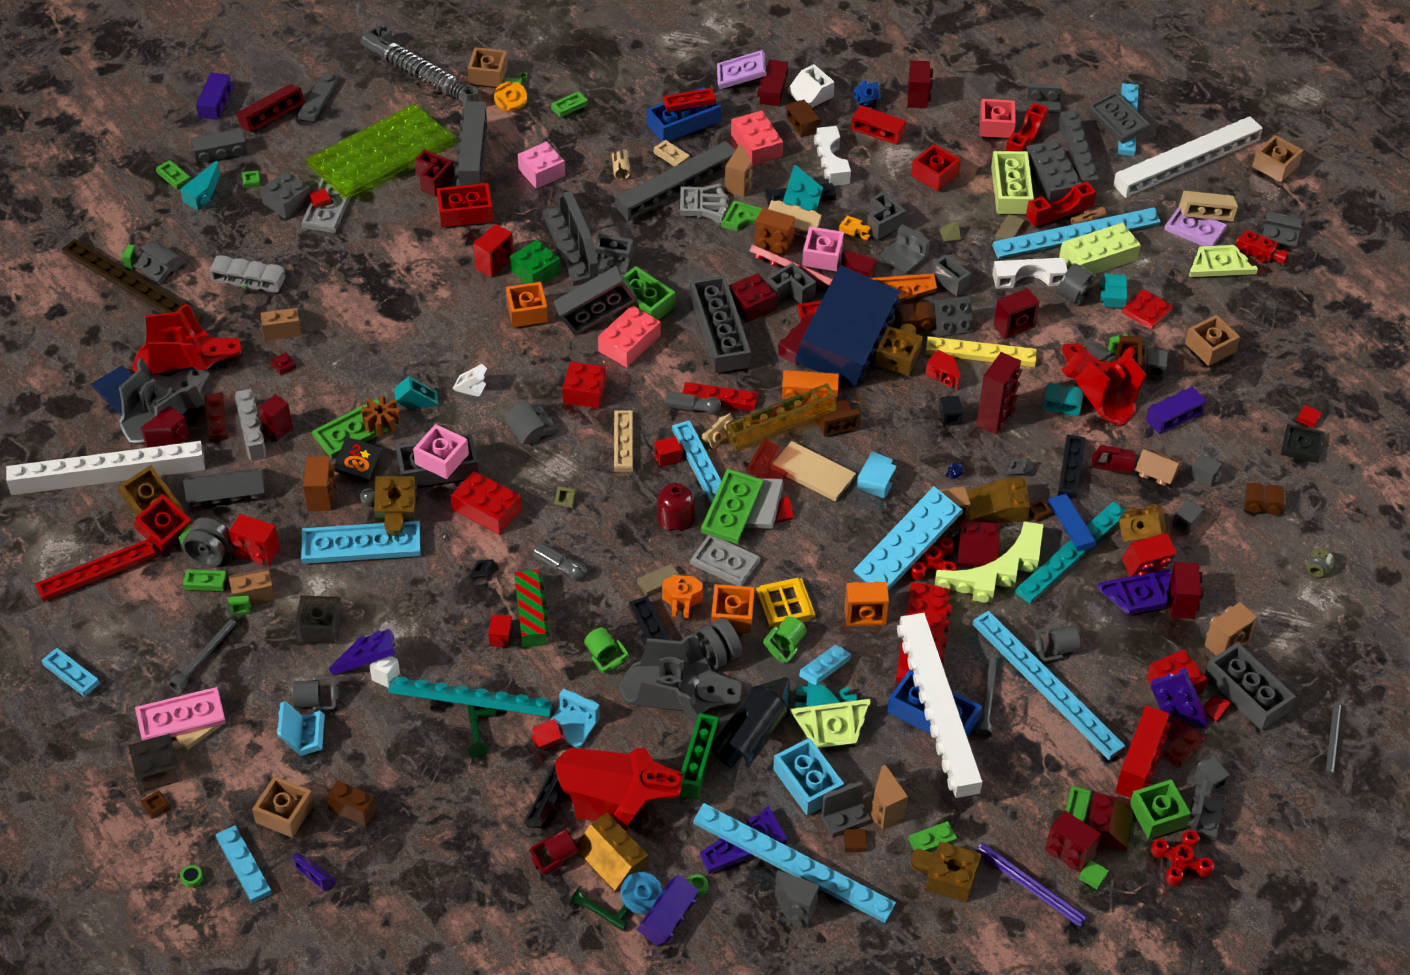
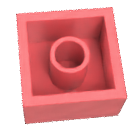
(997, 118)

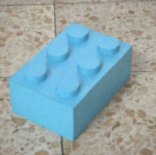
(806, 775)

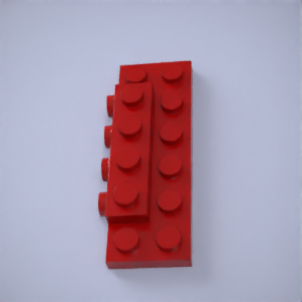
(934, 603)

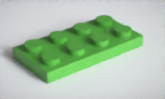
(351, 425)
(732, 506)

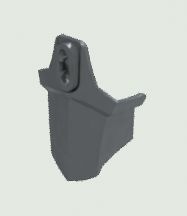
(149, 394)
(678, 679)

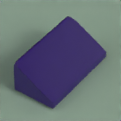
(313, 872)

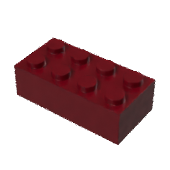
(999, 393)

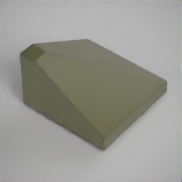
(950, 232)
(565, 497)

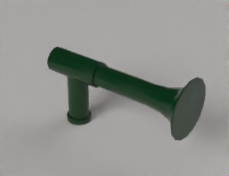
(478, 748)
(615, 920)

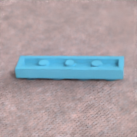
(243, 864)

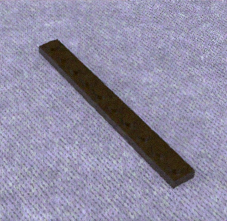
(124, 279)

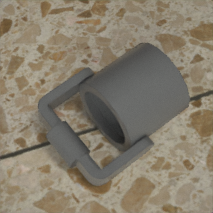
(1061, 641)
(309, 693)

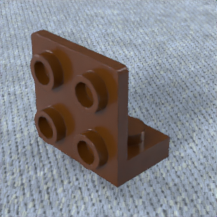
(840, 420)

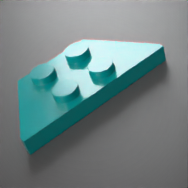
(802, 190)

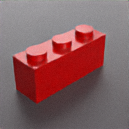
(878, 124)

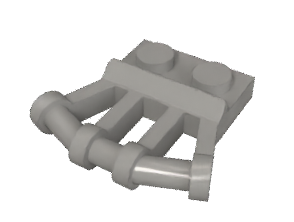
(700, 202)

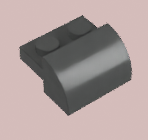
(1282, 229)
(613, 252)
(158, 261)
(530, 422)

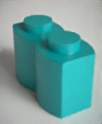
(1114, 290)
(1063, 399)

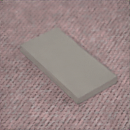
(328, 216)

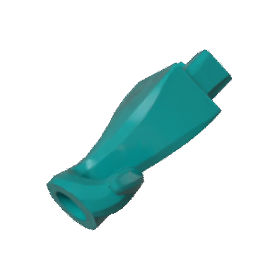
(821, 695)

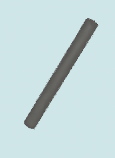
(1333, 739)

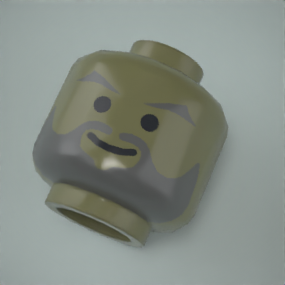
(1320, 562)

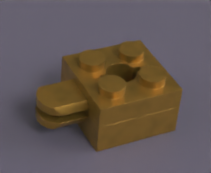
(900, 346)
(394, 502)
(1142, 523)
(941, 876)

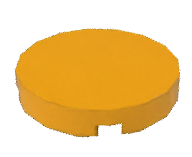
(510, 96)

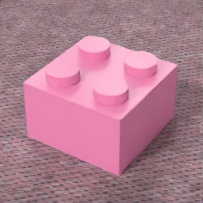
(541, 165)
(823, 248)
(441, 451)

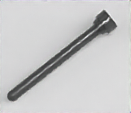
(179, 681)
(984, 727)

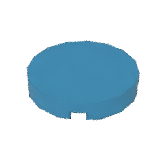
(640, 892)

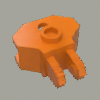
(682, 595)

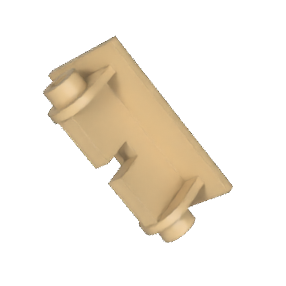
(718, 433)

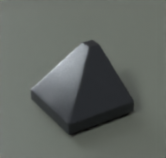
(484, 568)

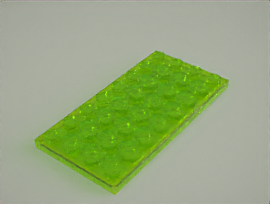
(379, 151)

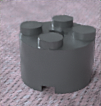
(1076, 283)

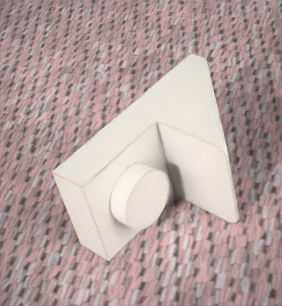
(471, 381)

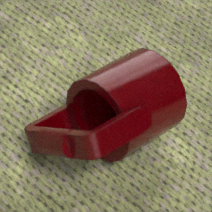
(1118, 459)
(560, 847)

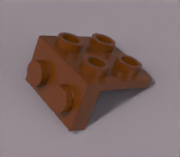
(1131, 341)

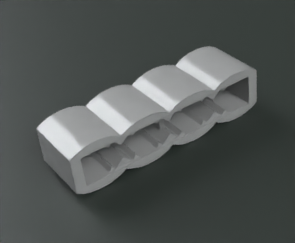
(254, 274)
(250, 425)

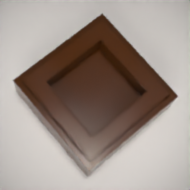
(1040, 510)
(155, 804)
(855, 840)

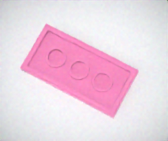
(181, 714)

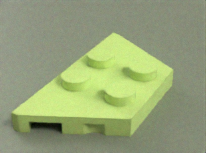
(1221, 262)
(833, 722)

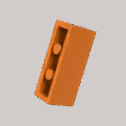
(799, 382)

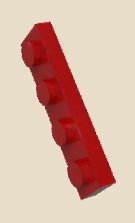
(728, 397)

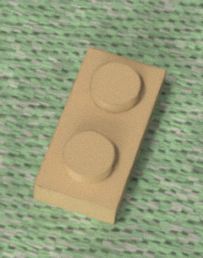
(671, 153)

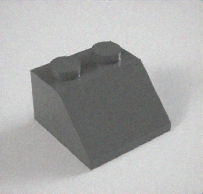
(796, 898)

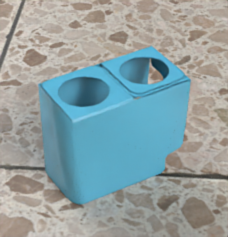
(876, 475)

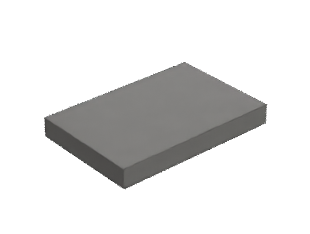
(766, 504)
(725, 560)

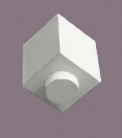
(384, 670)

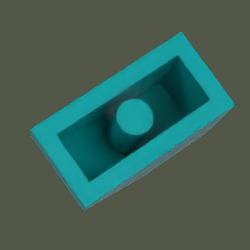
(415, 394)

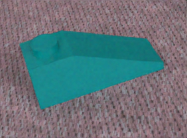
(201, 188)

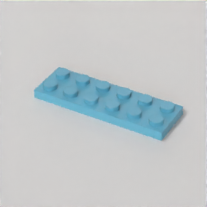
(909, 539)
(359, 543)

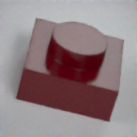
(283, 363)

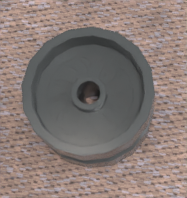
(207, 542)
(719, 643)

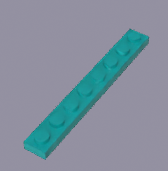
(1068, 556)
(478, 697)

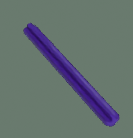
(1032, 885)

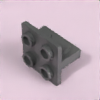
(1045, 95)
(953, 315)

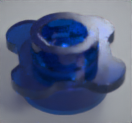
(955, 470)

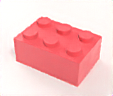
(757, 137)
(629, 336)

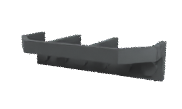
(564, 240)

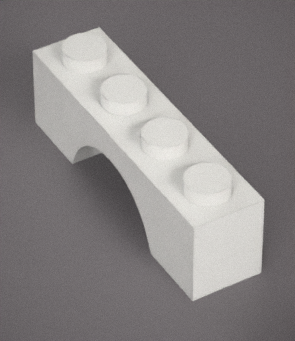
(836, 169)
(1048, 270)

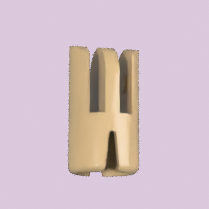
(621, 166)

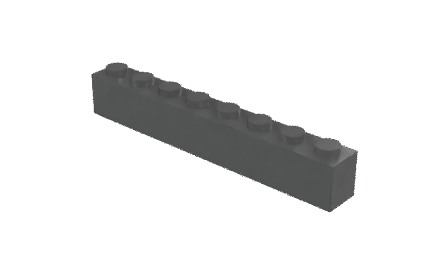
(669, 183)

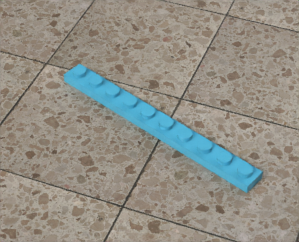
(1054, 237)
(1048, 685)
(794, 863)

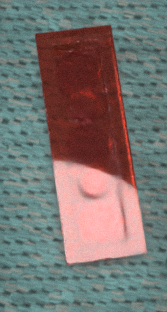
(216, 417)

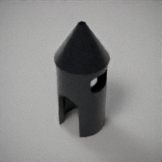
(747, 735)

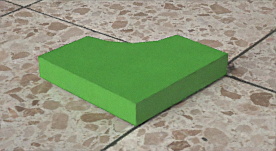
(740, 215)

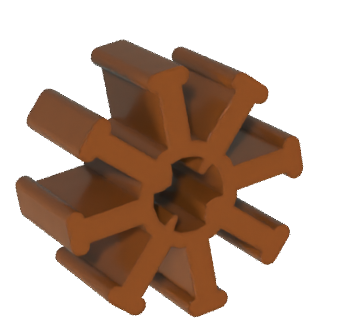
(381, 415)

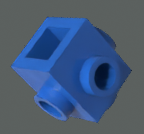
(866, 92)

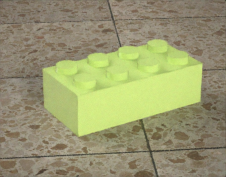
(1011, 182)
(1101, 249)

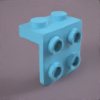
(576, 717)
(300, 732)

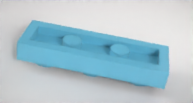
(825, 665)
(70, 672)

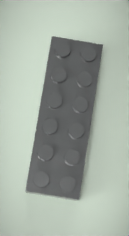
(472, 144)
(720, 324)

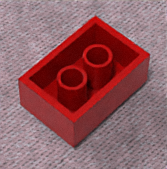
(464, 205)
(486, 502)

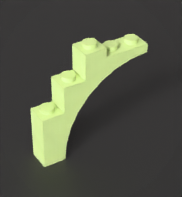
(1001, 572)

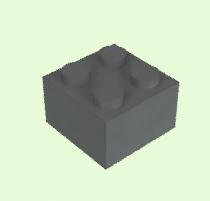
(285, 195)

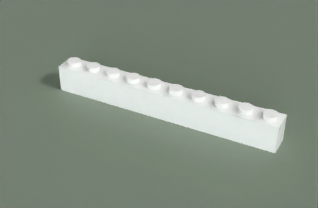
(1187, 156)
(103, 468)
(939, 706)

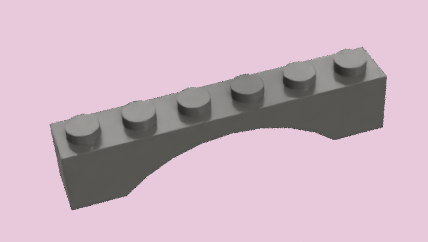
(1072, 132)

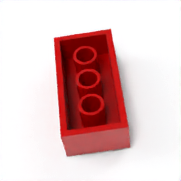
(1143, 751)

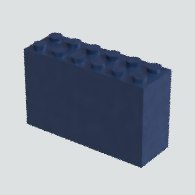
(848, 326)

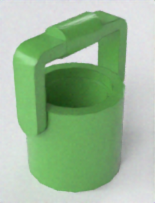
(786, 637)
(604, 649)

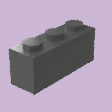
(219, 146)

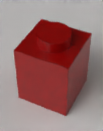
(668, 451)
(500, 630)
(548, 734)

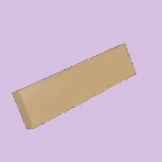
(623, 441)

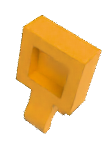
(855, 226)

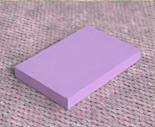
(741, 69)
(1198, 230)

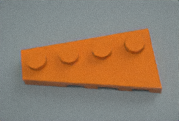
(911, 285)

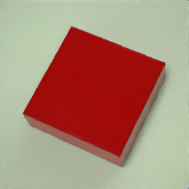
(320, 198)
(1309, 416)

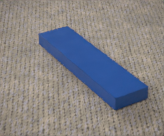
(1072, 522)

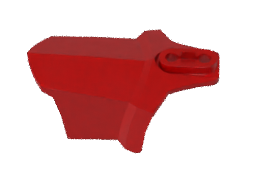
(180, 342)
(1107, 385)
(614, 782)

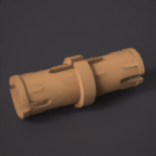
(1089, 216)

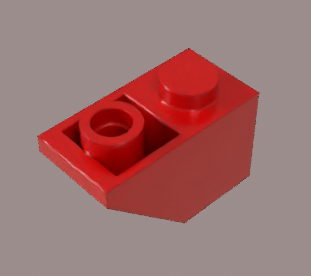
(943, 369)

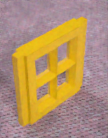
(802, 597)

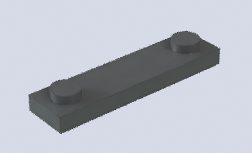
(318, 97)

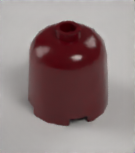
(675, 507)

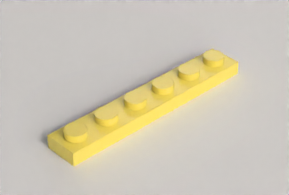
(979, 351)

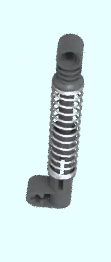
(380, 42)

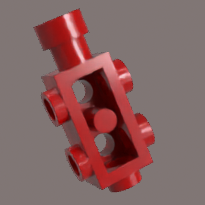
(1261, 248)

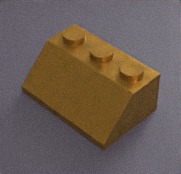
(611, 852)

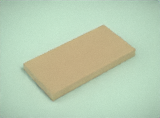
(815, 471)

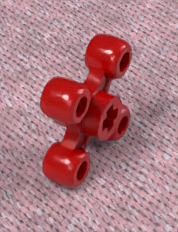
(933, 559)
(1182, 857)

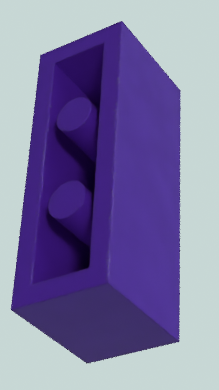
(214, 96)
(1175, 410)
(668, 910)

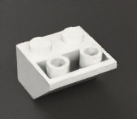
(812, 86)

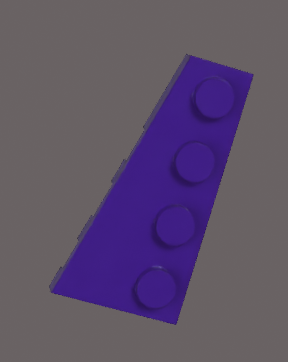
(724, 854)

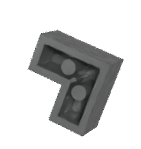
(884, 215)
(793, 282)

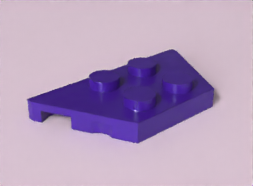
(1138, 592)
(365, 651)
(1178, 697)

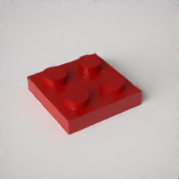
(1147, 309)

